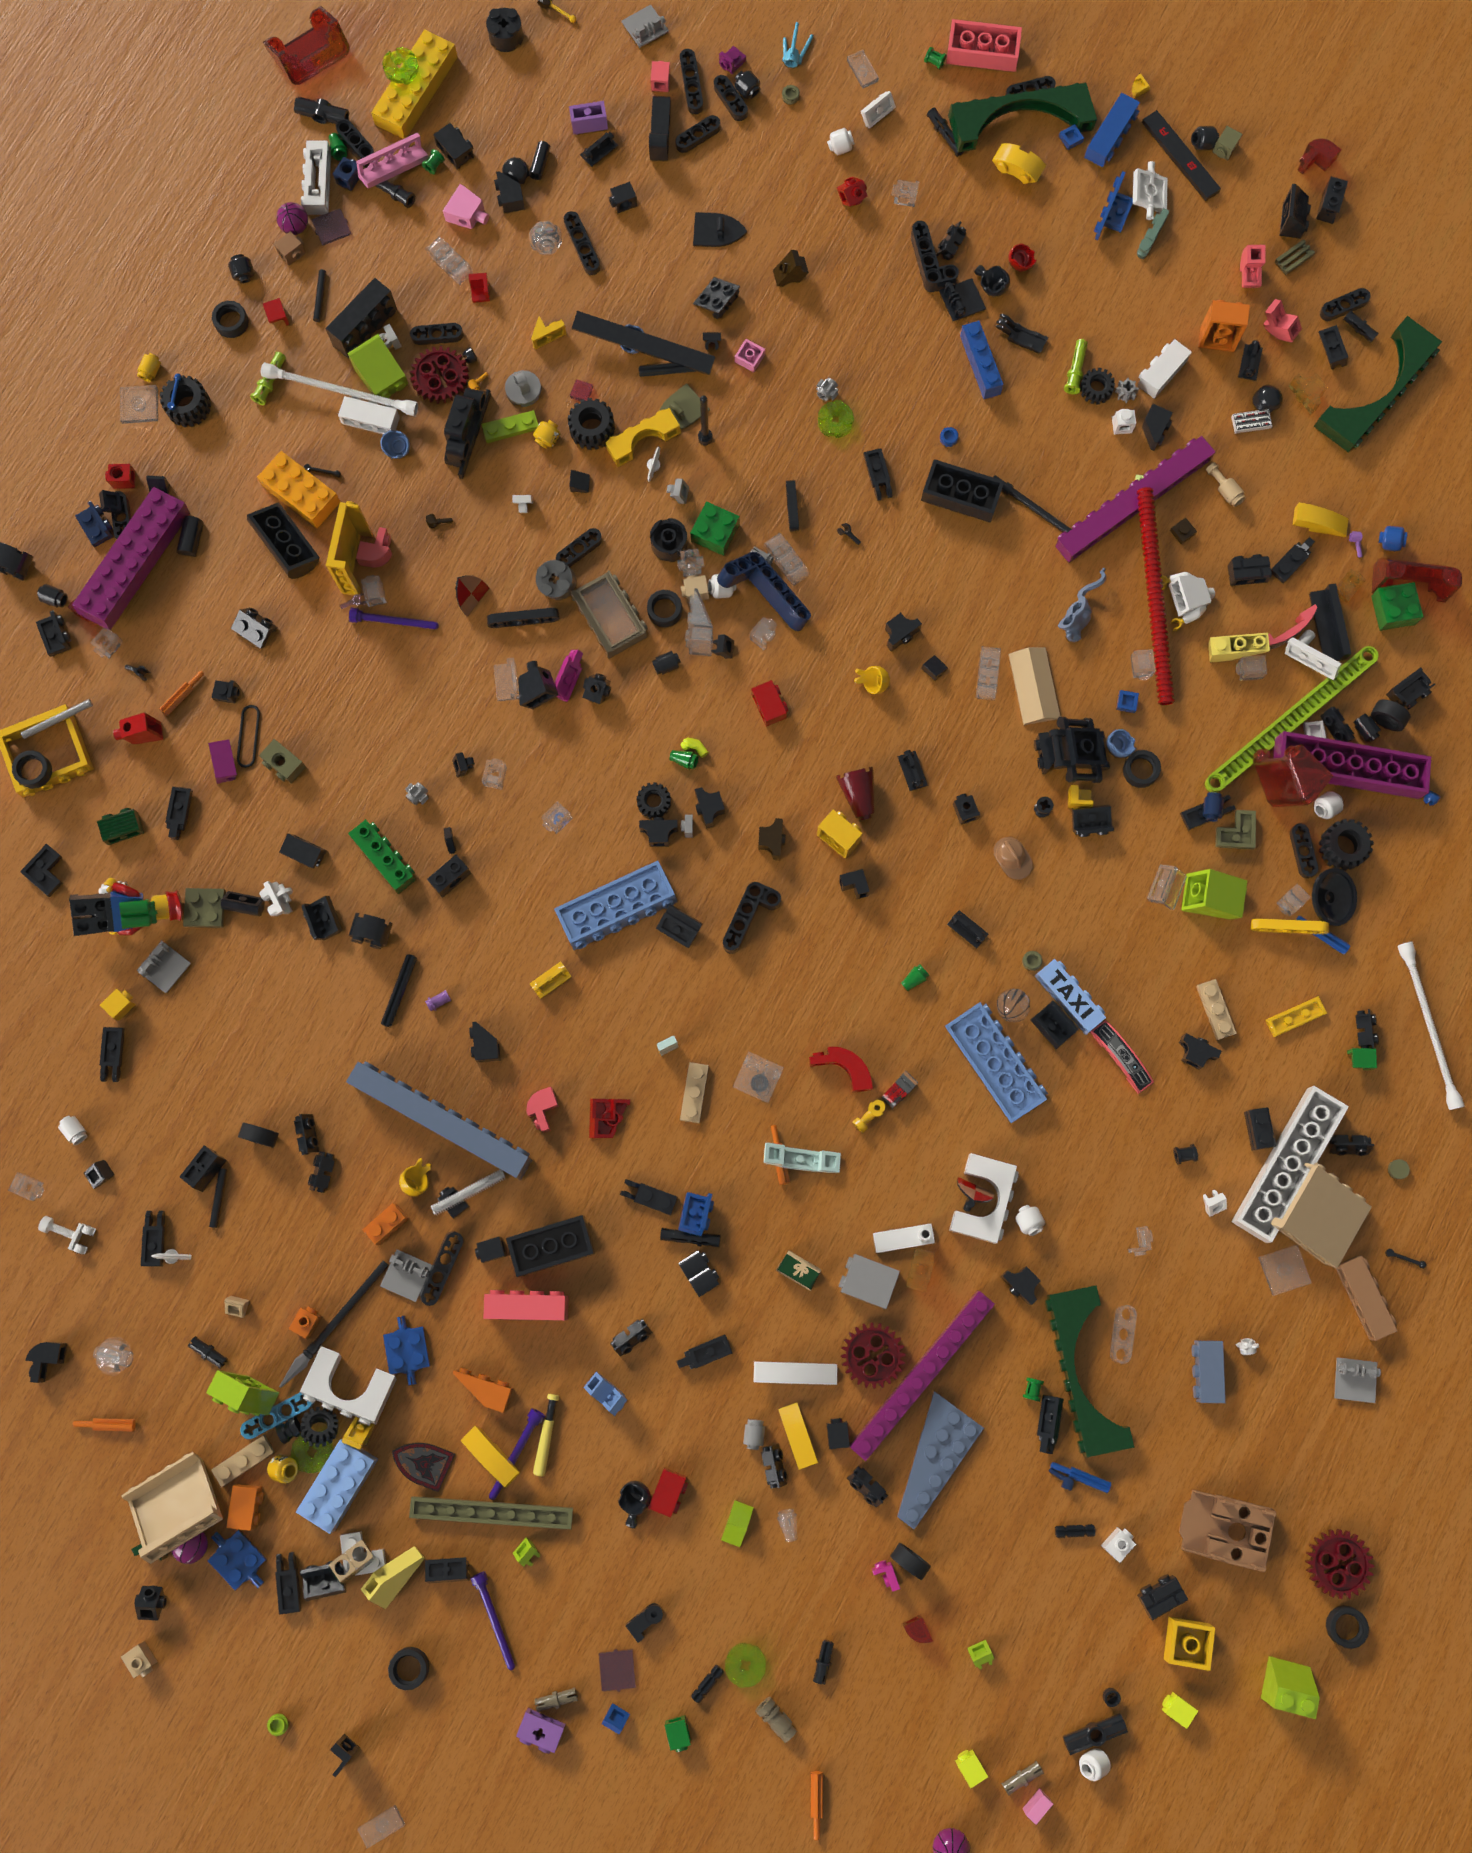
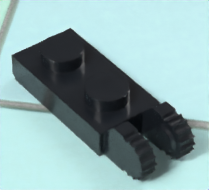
(877, 472)
(1194, 816)
(111, 1052)
(651, 1197)
(153, 1239)
(287, 1585)

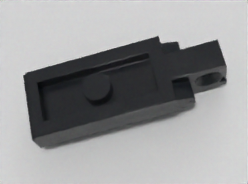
(1292, 560)
(178, 811)
(706, 1353)
(1049, 1423)

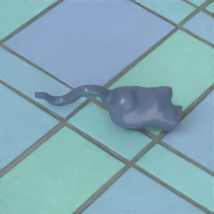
(1079, 612)

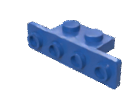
(1117, 210)

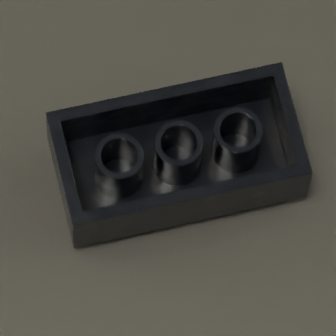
(361, 317)
(962, 490)
(550, 1246)

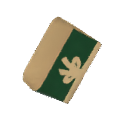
(799, 1270)
(348, 1557)

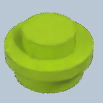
(277, 1724)

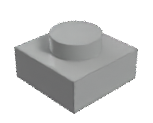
(687, 826)

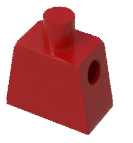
(139, 729)

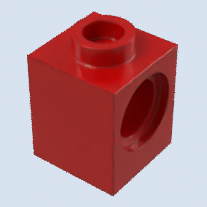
(126, 481)

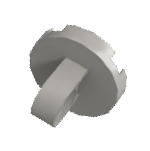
(523, 388)

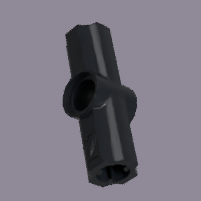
(320, 110)
(1108, 1728)

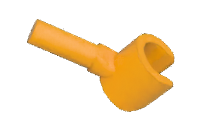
(473, 384)

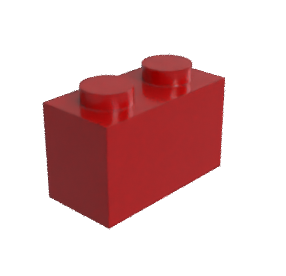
(769, 703)
(667, 1493)

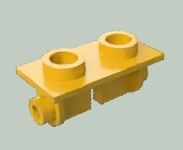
(550, 980)

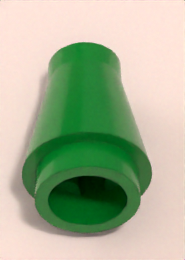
(337, 147)
(685, 758)
(915, 977)

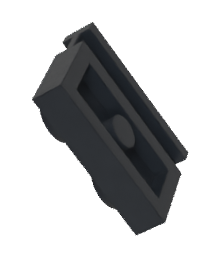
(679, 926)

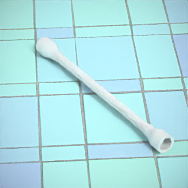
(272, 372)
(1453, 1098)

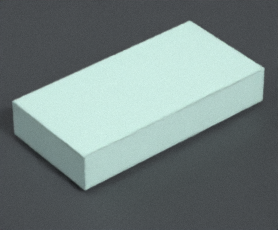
(667, 1045)

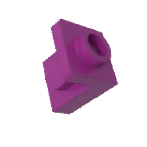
(731, 59)

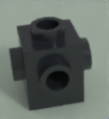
(596, 688)
(150, 1603)

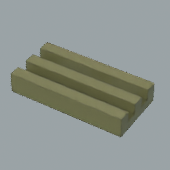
(1305, 248)

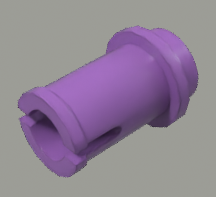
(438, 1000)

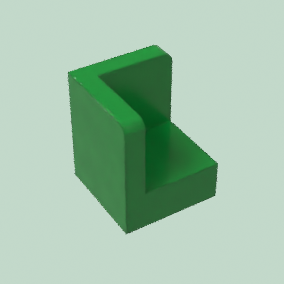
(1363, 1058)

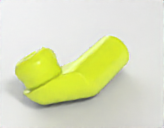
(694, 744)

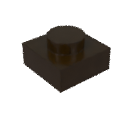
(1183, 530)

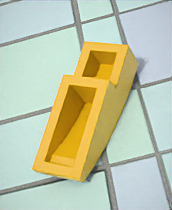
(1320, 520)
(798, 1436)
(490, 1456)

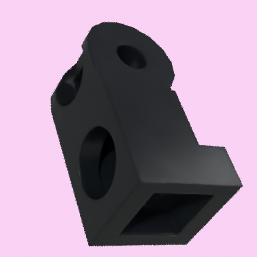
(650, 1615)

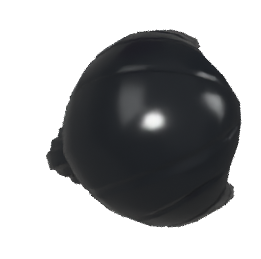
(993, 281)
(634, 1500)

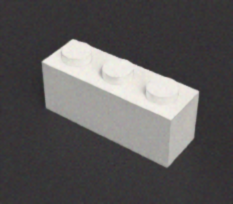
(1163, 368)
(368, 415)

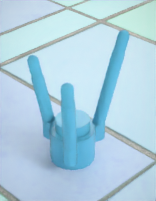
(792, 57)

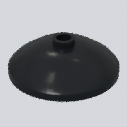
(1334, 897)

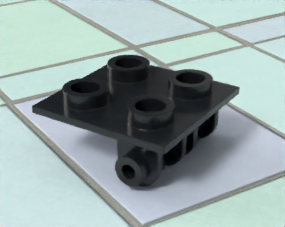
(718, 297)
(962, 299)

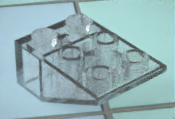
(700, 629)

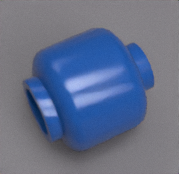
(1393, 538)

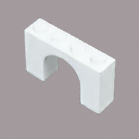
(1002, 1177)
(366, 1407)

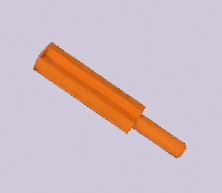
(180, 695)
(782, 1173)
(101, 1424)
(816, 1801)

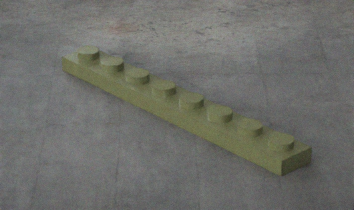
(491, 1512)

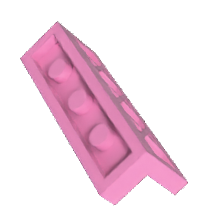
(391, 164)

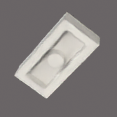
(878, 109)

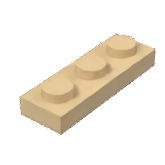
(1216, 1009)
(694, 1092)
(243, 1461)

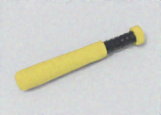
(545, 1438)

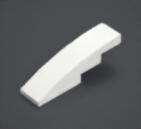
(795, 1373)

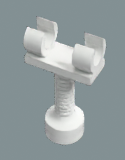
(47, 1224)

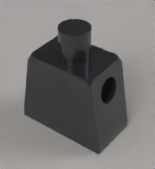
(536, 686)

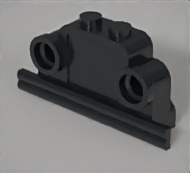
(463, 427)

